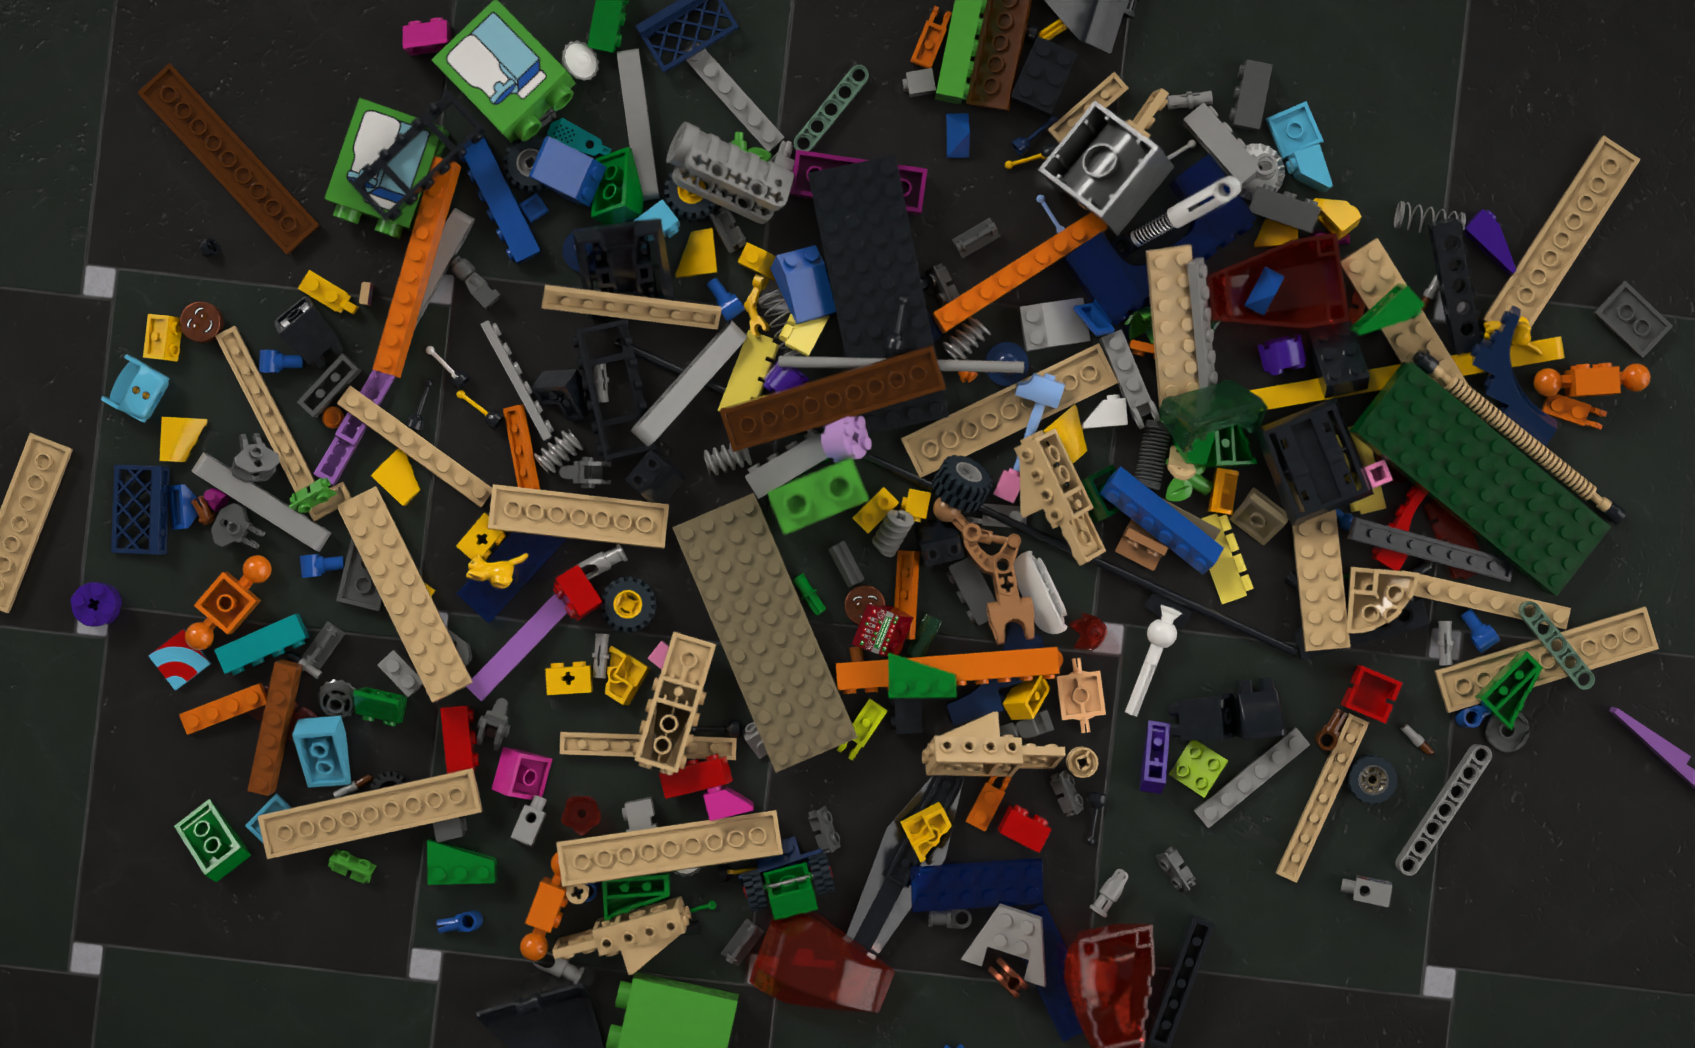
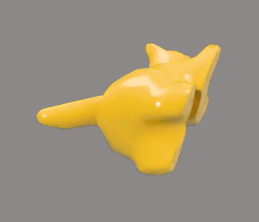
(1521, 334)
(497, 573)

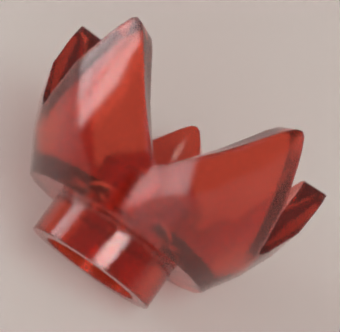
(1092, 631)
(570, 816)

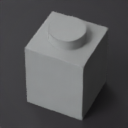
(919, 82)

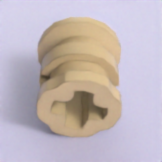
(576, 899)

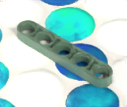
(835, 99)
(1566, 650)

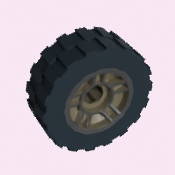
(1378, 790)

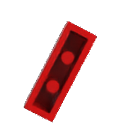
(459, 738)
(697, 776)

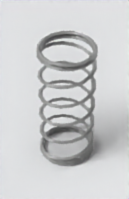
(1399, 215)
(767, 297)

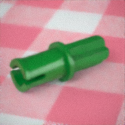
(809, 594)

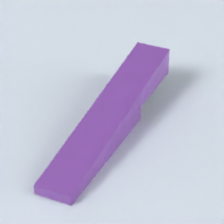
(351, 431)
(517, 648)
(1667, 752)

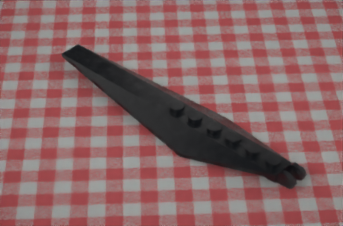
(888, 886)

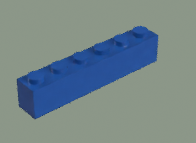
(501, 201)
(1161, 520)

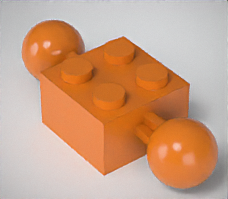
(1594, 381)
(227, 602)
(544, 913)

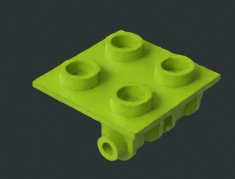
(1198, 767)

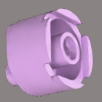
(846, 439)

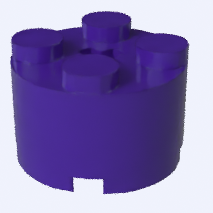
(1282, 353)
(783, 378)
(84, 599)

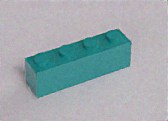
(262, 643)

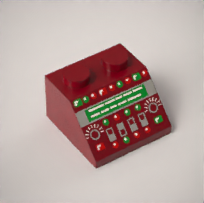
(882, 629)

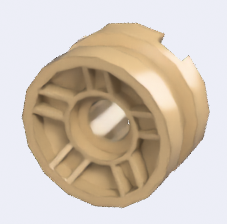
(1080, 753)

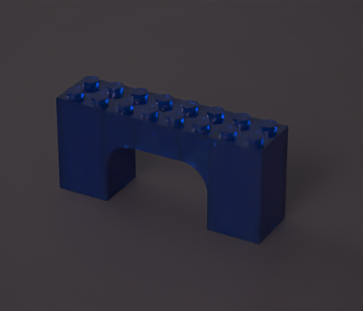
(1122, 287)

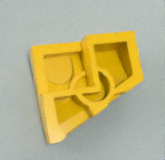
(1275, 234)
(698, 255)
(1070, 432)
(179, 437)
(397, 477)
(624, 676)
(926, 829)

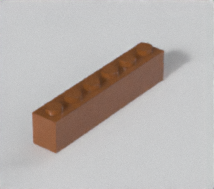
(275, 727)

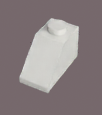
(1108, 413)

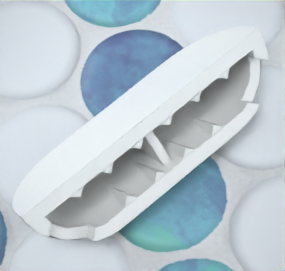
(1036, 582)

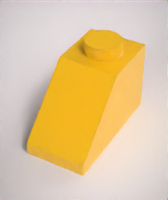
(1338, 216)
(757, 261)
(1026, 698)

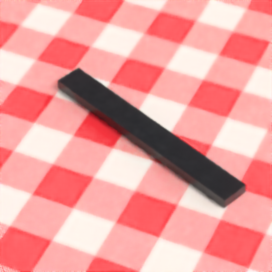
(1430, 549)

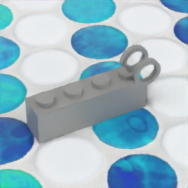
(1225, 148)
(1128, 377)
(786, 465)

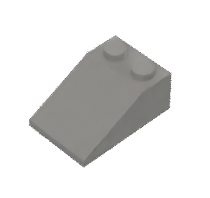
(1052, 325)

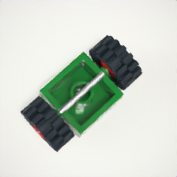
(789, 887)

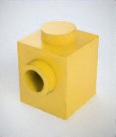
(916, 504)

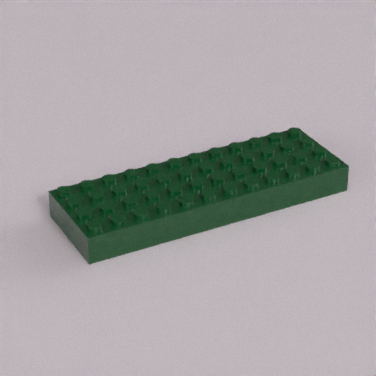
(1479, 478)

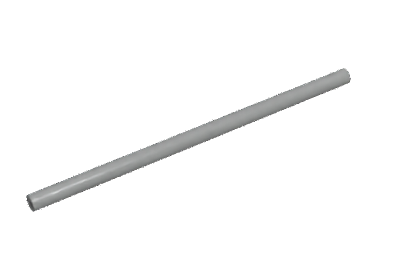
(945, 365)

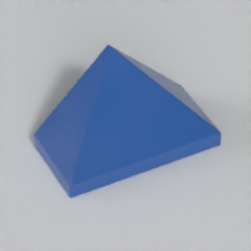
(958, 135)
(1264, 291)
(1094, 319)
(182, 509)

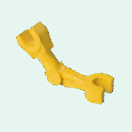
(759, 283)

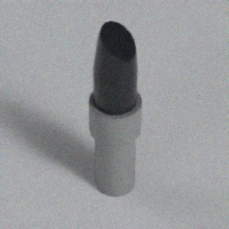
(316, 673)

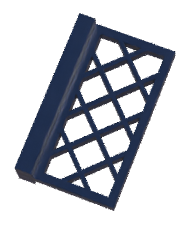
(672, 14)
(158, 509)

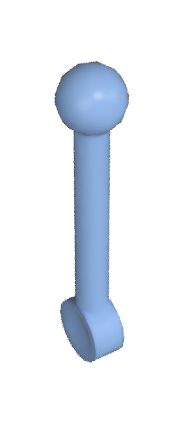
(1041, 199)

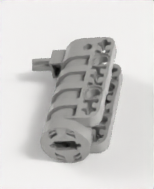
(731, 171)

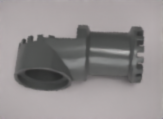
(948, 918)

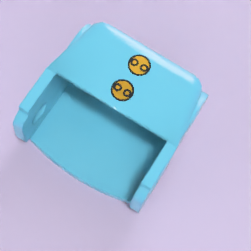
(137, 389)

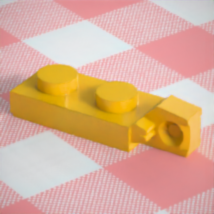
(327, 293)

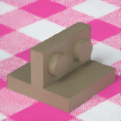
(1259, 516)

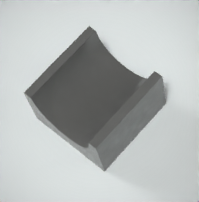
(1106, 167)

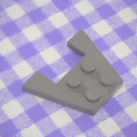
(1015, 934)

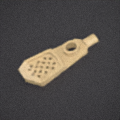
(1178, 467)

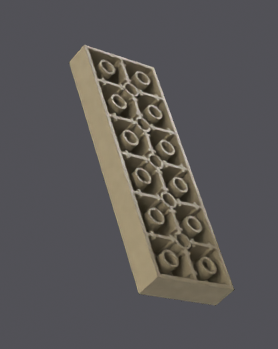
(765, 632)

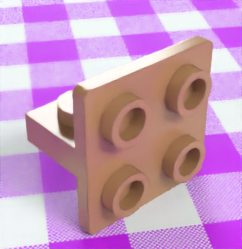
(1140, 546)

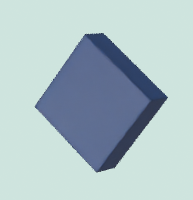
(534, 208)

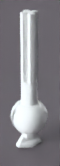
(1161, 635)

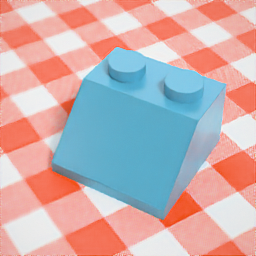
(1310, 168)

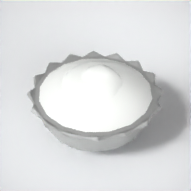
(580, 61)

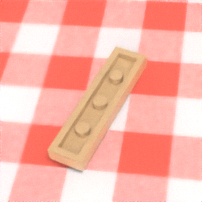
(1104, 94)

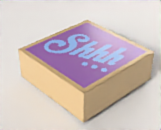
(366, 294)

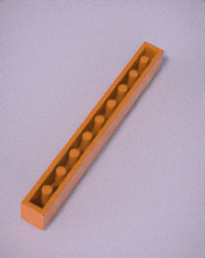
(415, 272)
(1017, 272)
(970, 666)

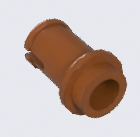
(203, 511)
(856, 654)

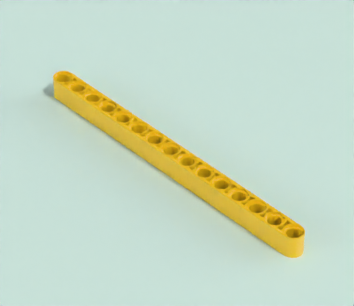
(1311, 391)

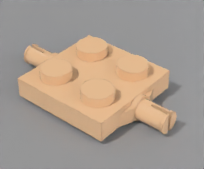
(1080, 695)

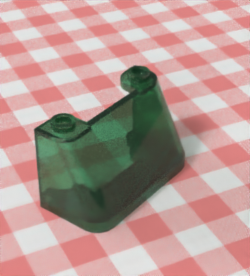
(1211, 409)

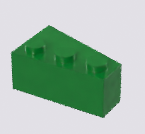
(606, 24)
(1230, 449)
(918, 680)
(1510, 688)
(458, 865)
(629, 893)

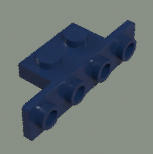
(790, 857)

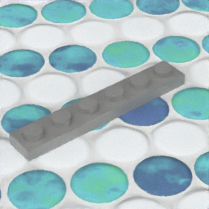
(735, 99)
(1201, 321)
(523, 388)
(1251, 777)

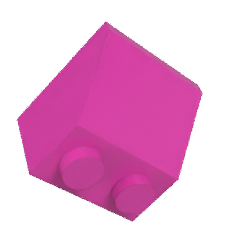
(426, 37)
(521, 773)
(725, 802)

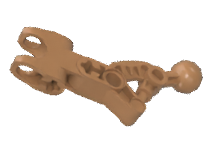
(1008, 605)

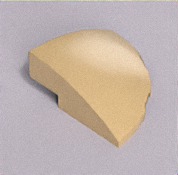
(1377, 597)

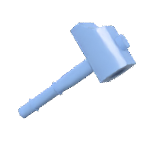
(1044, 392)

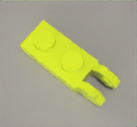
(865, 725)

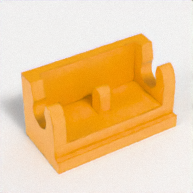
(1223, 491)

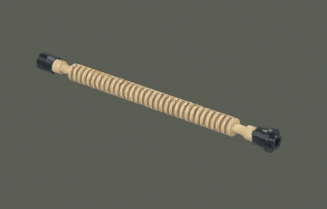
(1519, 436)

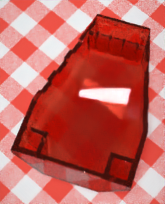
(1307, 298)
(819, 967)
(1110, 983)

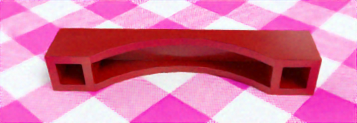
(1404, 513)

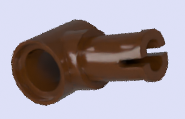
(1332, 729)

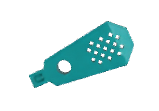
(579, 140)

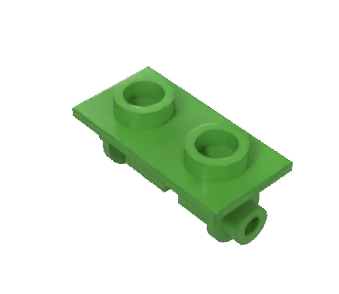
(303, 501)
(342, 862)

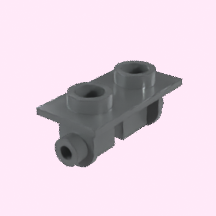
(730, 235)
(976, 238)
(937, 278)
(323, 645)
(1064, 783)
(822, 820)
(1169, 862)
(742, 942)

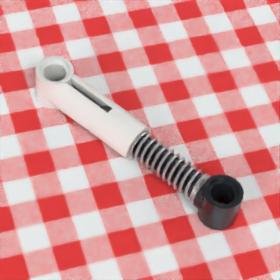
(1178, 215)

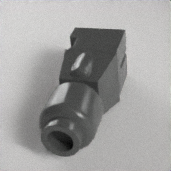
(476, 284)
(1028, 727)

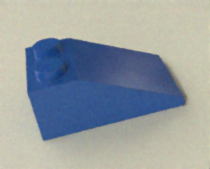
(567, 172)
(804, 284)

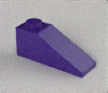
(1488, 236)
(1155, 757)

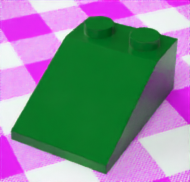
(619, 191)
(1393, 308)
(380, 705)
(212, 841)

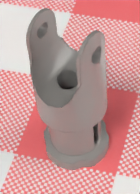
(604, 560)
(1110, 892)
(563, 969)

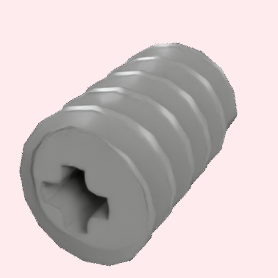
(965, 339)
(558, 451)
(725, 458)
(892, 532)

